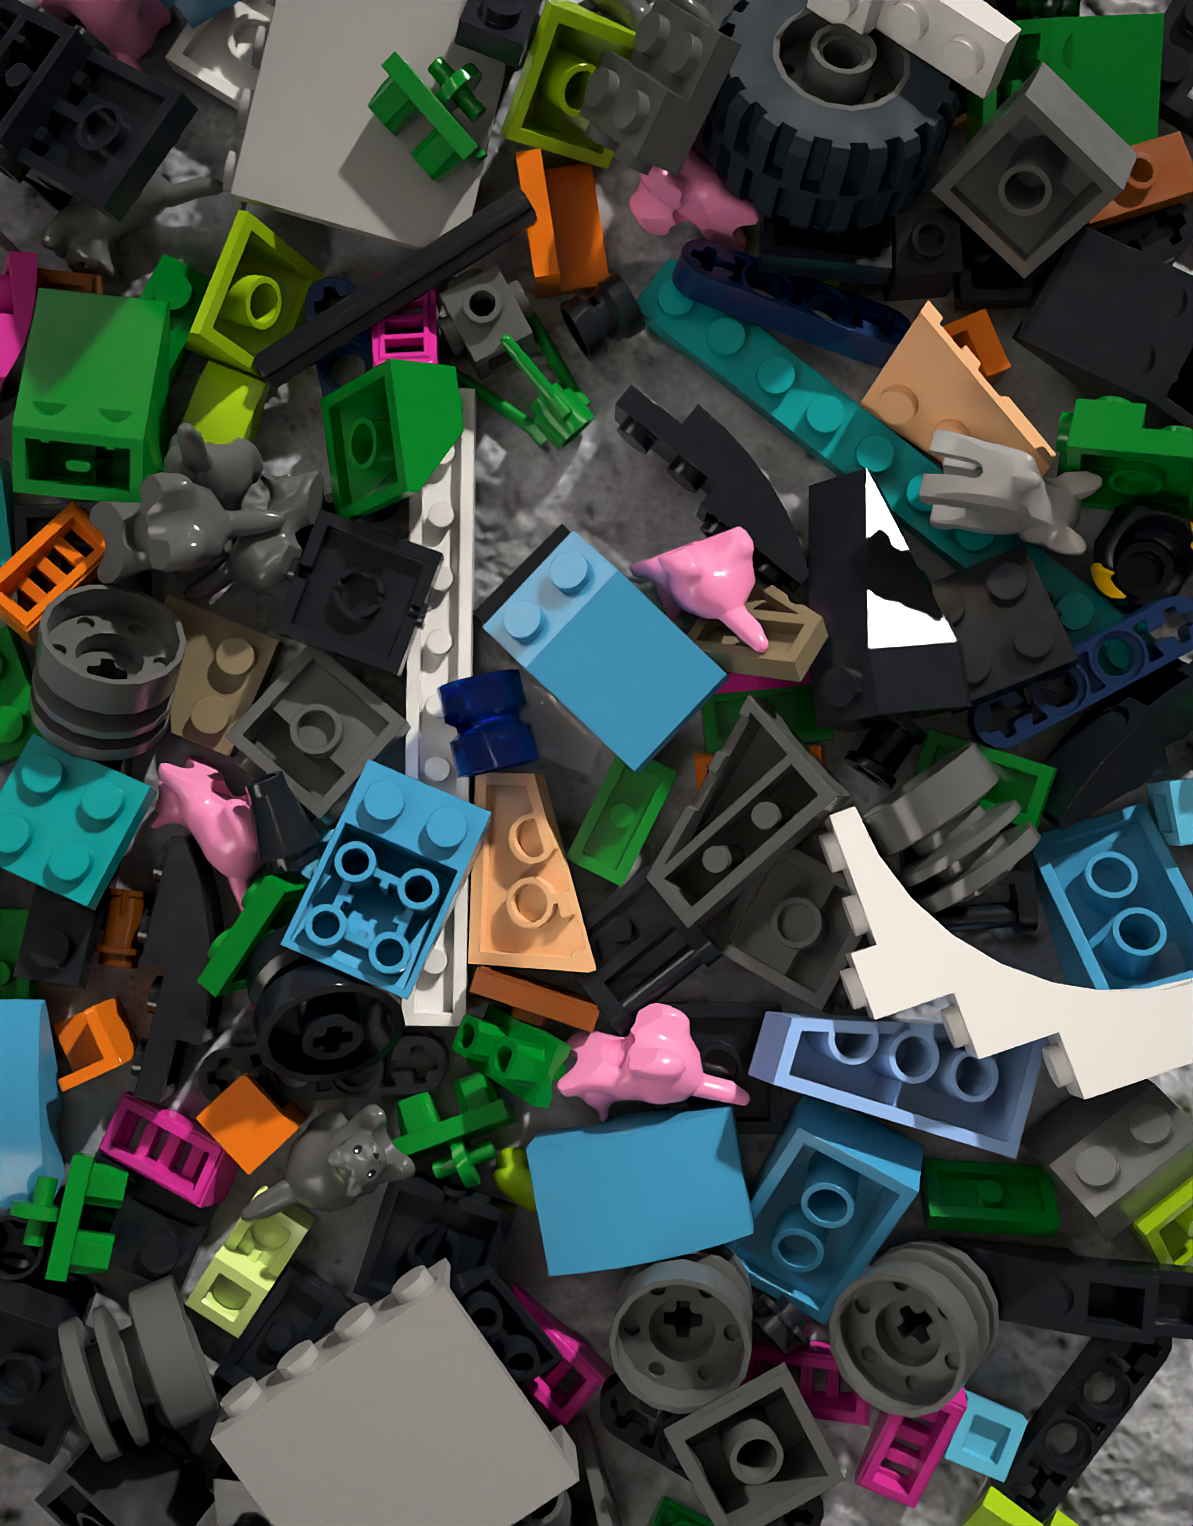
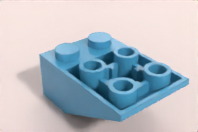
(388, 879)

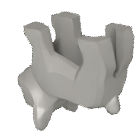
(1002, 492)

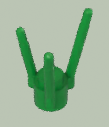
(558, 412)

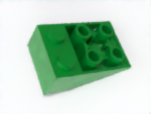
(1103, 59)
(92, 397)

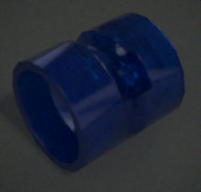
(488, 723)

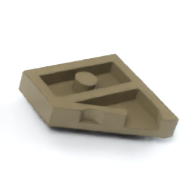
(792, 635)
(219, 675)

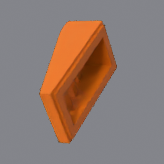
(33, 556)

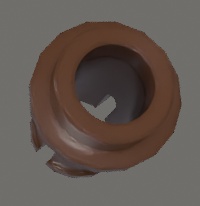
(121, 928)

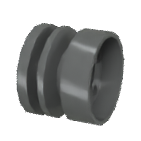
(105, 671)
(950, 830)
(897, 1353)
(679, 1354)
(136, 1369)

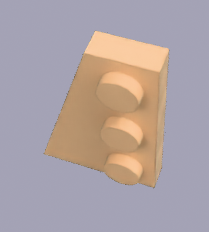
(939, 387)
(522, 884)

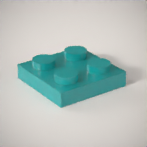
(68, 821)

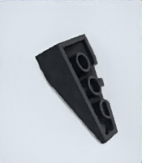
(887, 638)

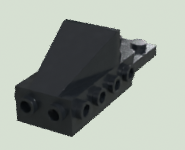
(78, 116)

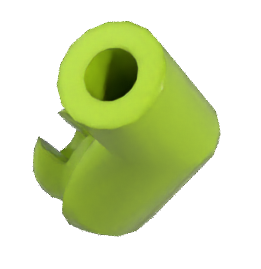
(514, 1177)

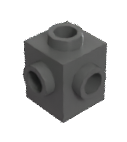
(479, 312)

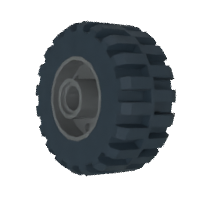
(825, 118)

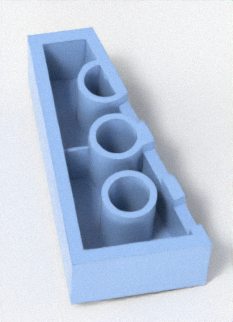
(902, 1074)

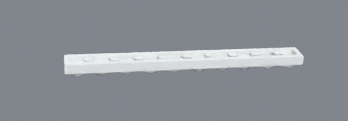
(442, 653)

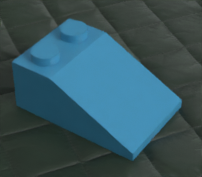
(605, 651)
(1115, 902)
(825, 1203)

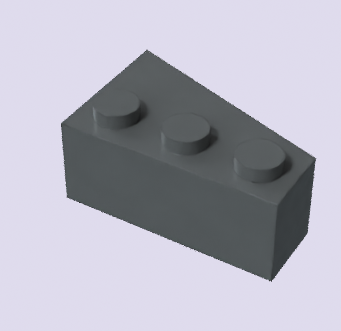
(747, 815)

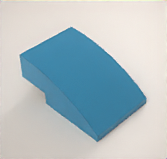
(28, 1100)
(639, 1188)

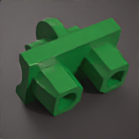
(406, 95)
(513, 1053)
(426, 1134)
(72, 1247)

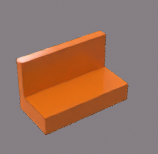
(568, 235)

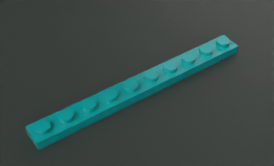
(852, 439)

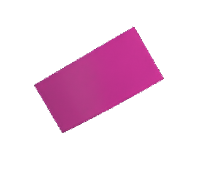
(16, 308)

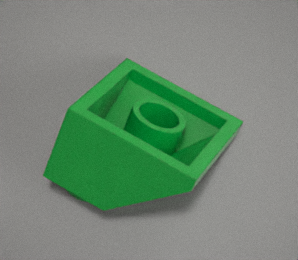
(389, 433)

